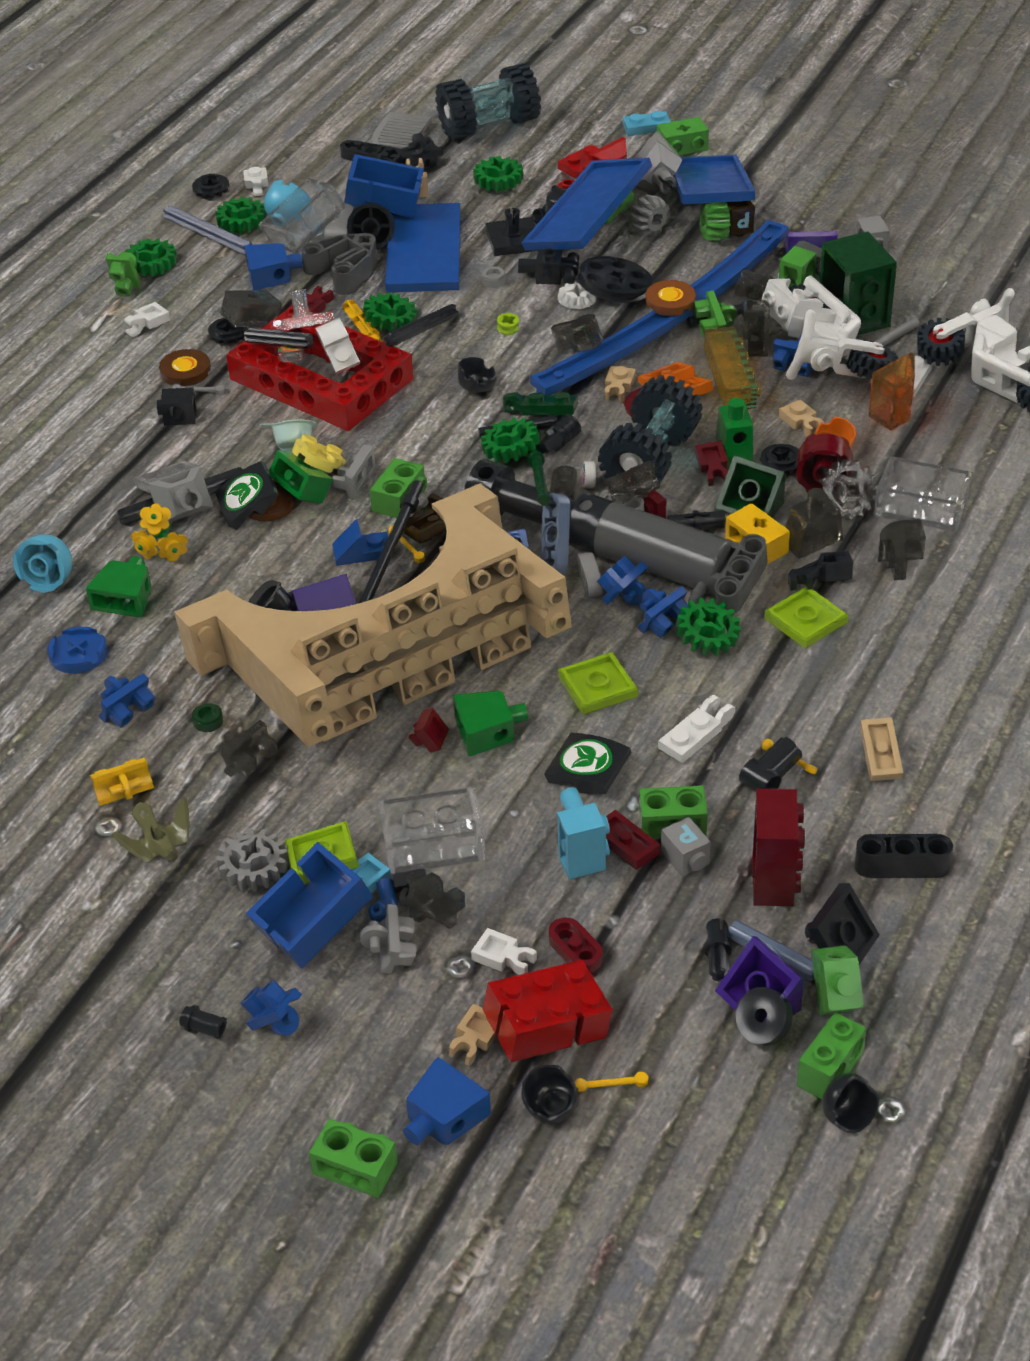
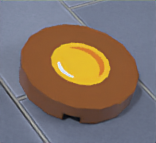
(670, 297)

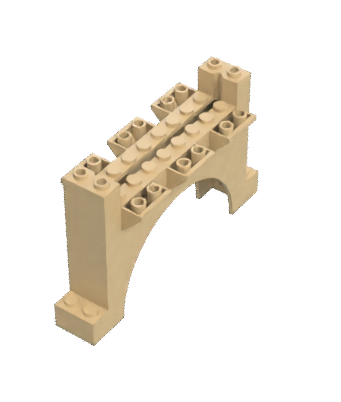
(327, 663)

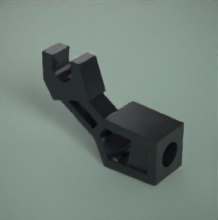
(828, 568)

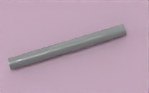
(893, 334)

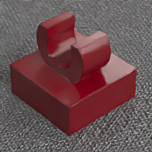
(429, 731)

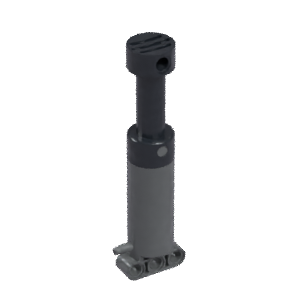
(617, 531)

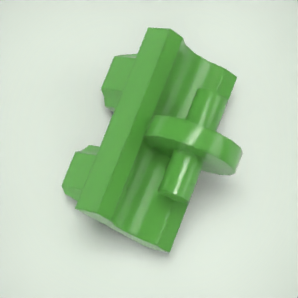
(123, 272)
(718, 315)

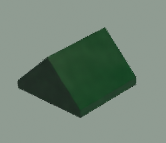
(754, 484)

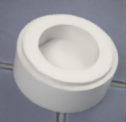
(589, 475)

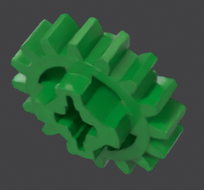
(498, 174)
(240, 215)
(153, 256)
(389, 311)
(510, 440)
(708, 626)

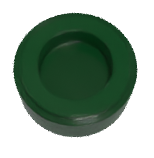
(207, 717)

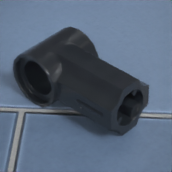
(772, 766)

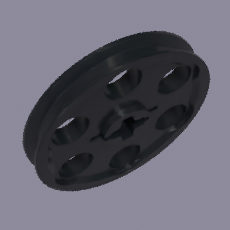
(614, 279)

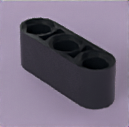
(903, 855)

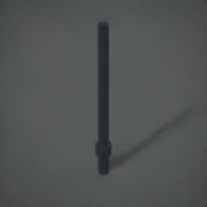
(408, 506)

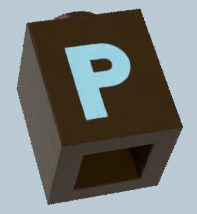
(742, 217)

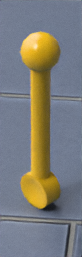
(419, 556)
(768, 743)
(640, 1080)

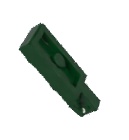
(540, 404)

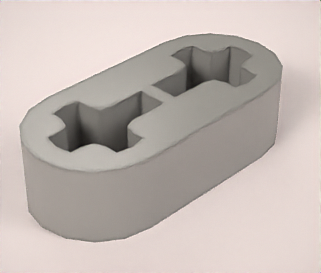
(589, 574)

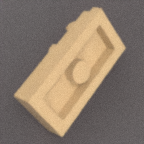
(881, 749)

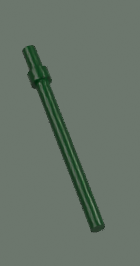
(536, 462)

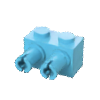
(581, 836)

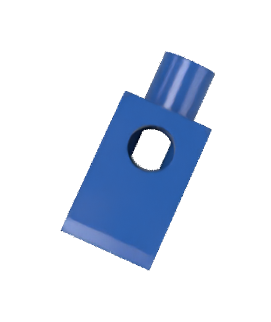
(270, 264)
(445, 1105)

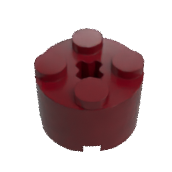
(818, 454)

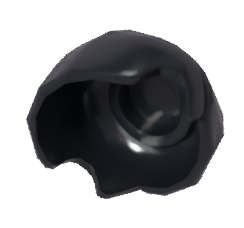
(475, 376)
(549, 1094)
(850, 1102)

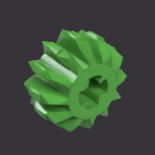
(714, 221)

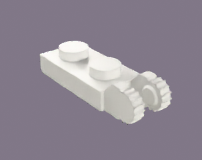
(696, 729)

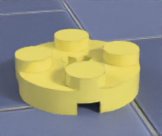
(318, 455)

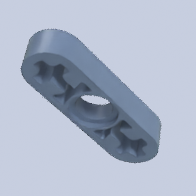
(556, 515)

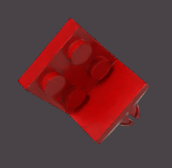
(578, 161)

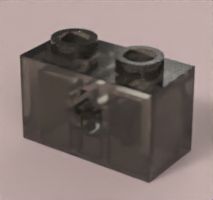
(250, 307)

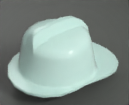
(288, 431)

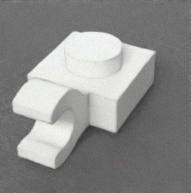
(256, 178)
(149, 316)

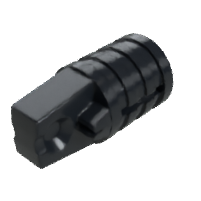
(559, 434)

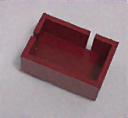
(777, 847)

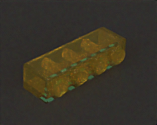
(731, 366)

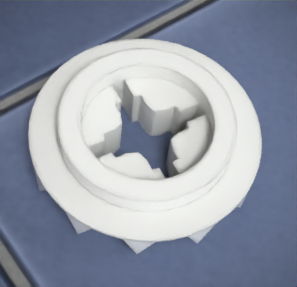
(568, 296)

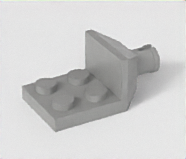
(664, 162)
(177, 488)

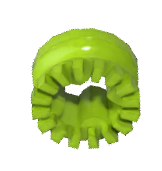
(508, 323)

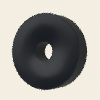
(778, 1016)

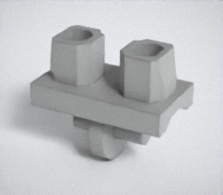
(386, 939)

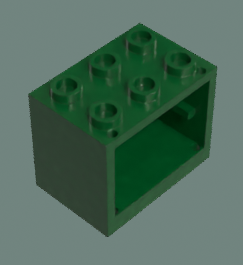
(861, 278)

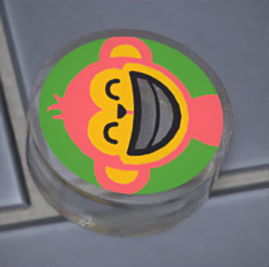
(290, 354)

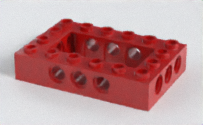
(377, 377)

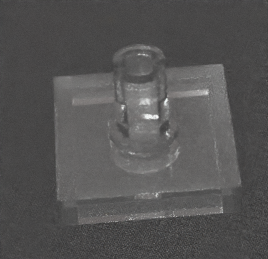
(302, 316)

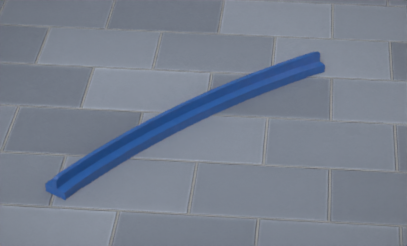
(654, 325)

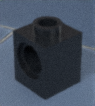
(177, 406)

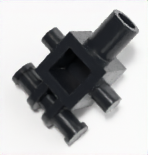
(551, 267)

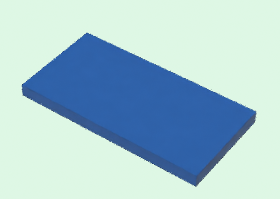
(713, 180)
(587, 204)
(425, 250)

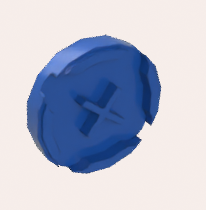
(77, 650)

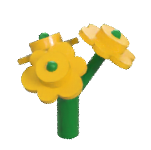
(156, 522)

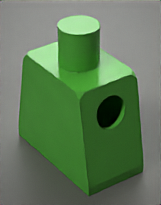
(837, 980)

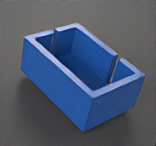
(385, 183)
(307, 918)

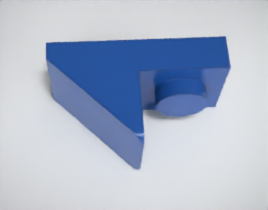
(356, 548)

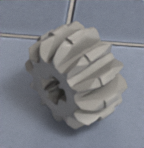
(649, 215)

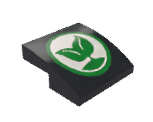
(246, 492)
(588, 763)

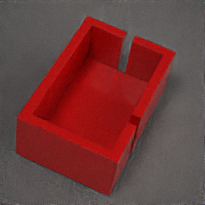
(541, 1009)

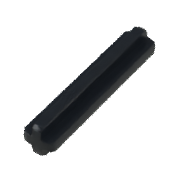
(278, 338)

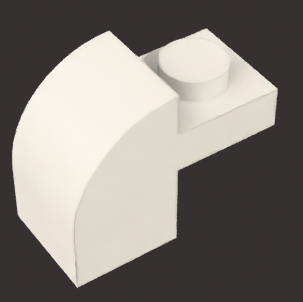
(337, 345)

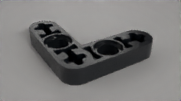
(382, 152)

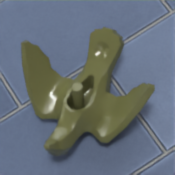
(157, 839)

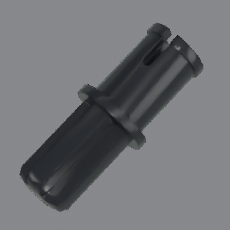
(718, 949)

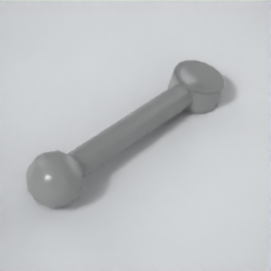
(219, 389)

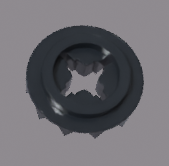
(203, 187)
(220, 332)
(776, 455)

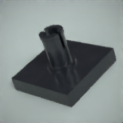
(508, 234)
(843, 923)

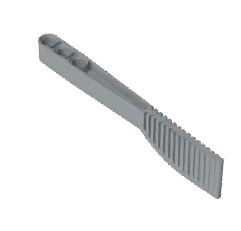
(393, 131)

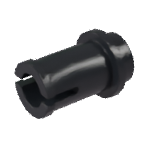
(194, 1019)

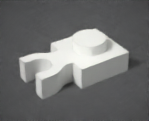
(500, 950)

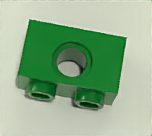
(300, 478)

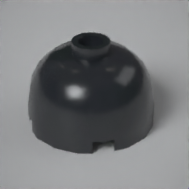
(374, 220)

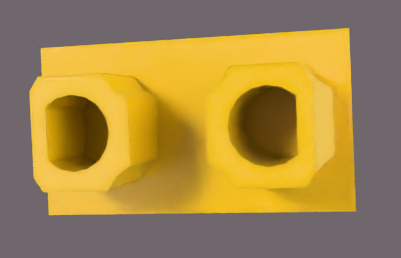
(122, 781)

